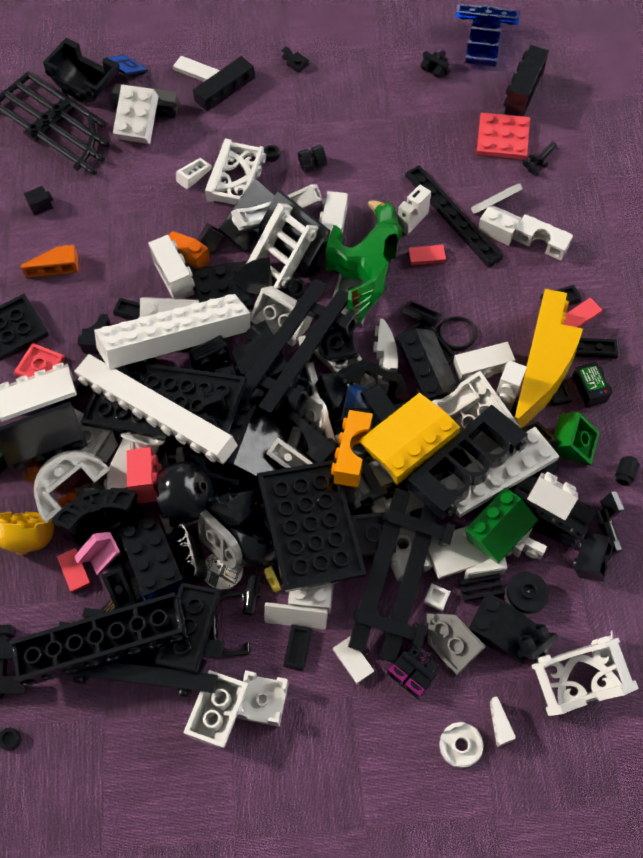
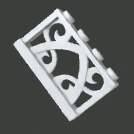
(228, 153)

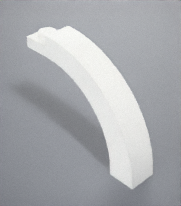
(251, 217)

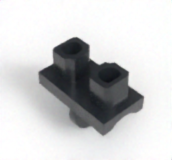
(437, 61)
(537, 646)

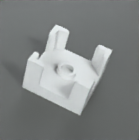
(263, 699)

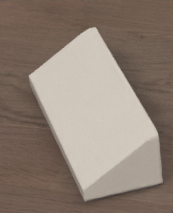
(296, 615)

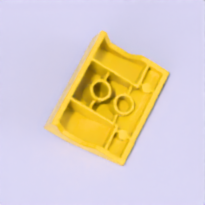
(410, 437)

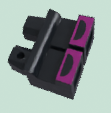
(409, 664)

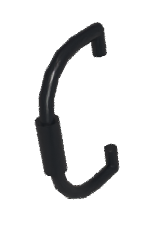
(214, 629)

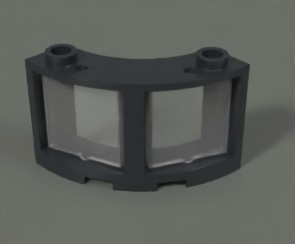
(372, 486)

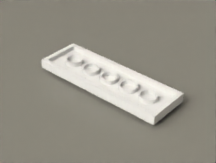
(516, 468)

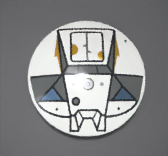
(221, 576)

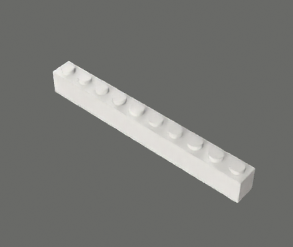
(156, 410)

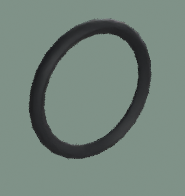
(463, 319)

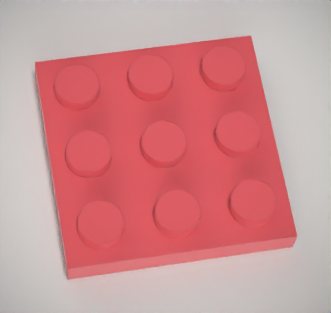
(503, 136)

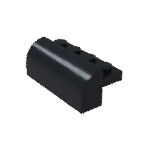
(575, 524)

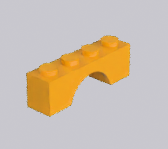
(348, 465)

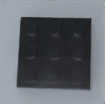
(216, 282)
(19, 326)

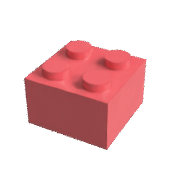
(143, 473)

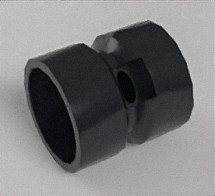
(317, 155)

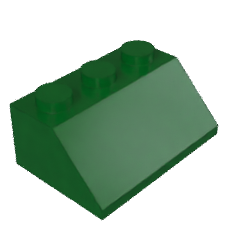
(501, 525)

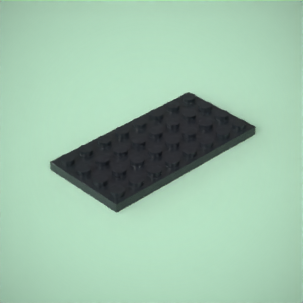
(176, 385)

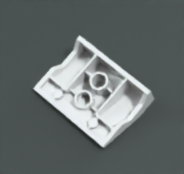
(36, 391)
(468, 402)

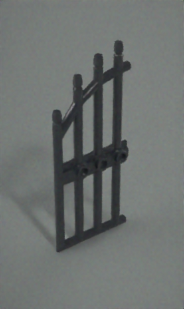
(49, 119)

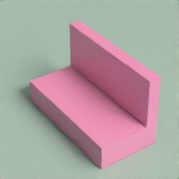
(99, 551)

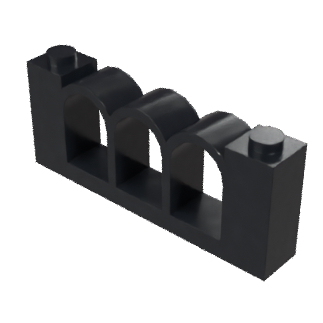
(435, 494)

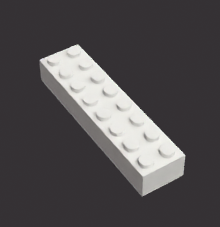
(171, 330)

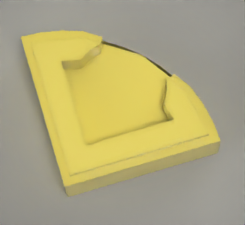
(271, 577)

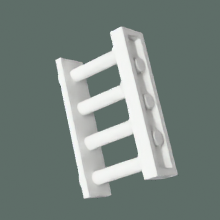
(272, 231)

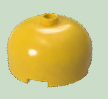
(24, 532)

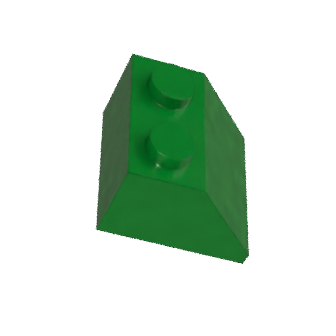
(576, 438)

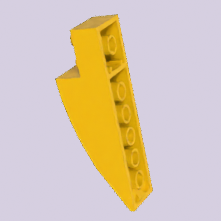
(549, 356)

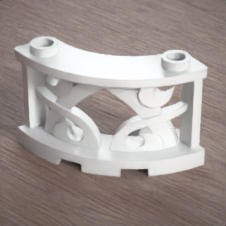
(569, 702)

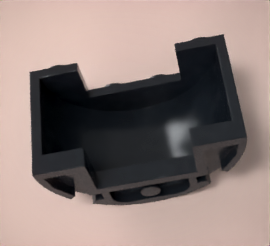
(77, 74)

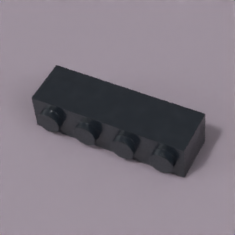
(224, 83)

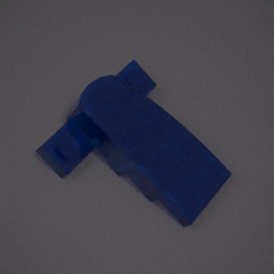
(485, 31)

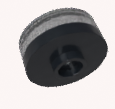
(527, 593)

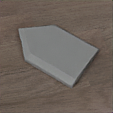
(453, 641)

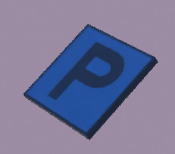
(128, 65)

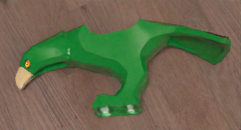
(367, 259)

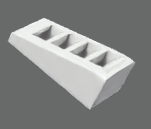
(187, 180)
(486, 568)
(502, 727)

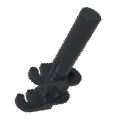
(539, 160)

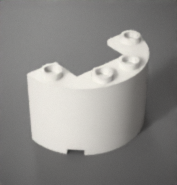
(56, 471)

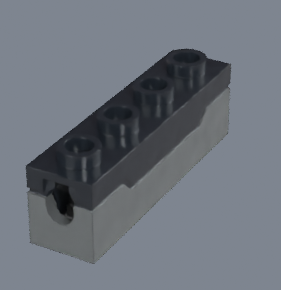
(166, 106)

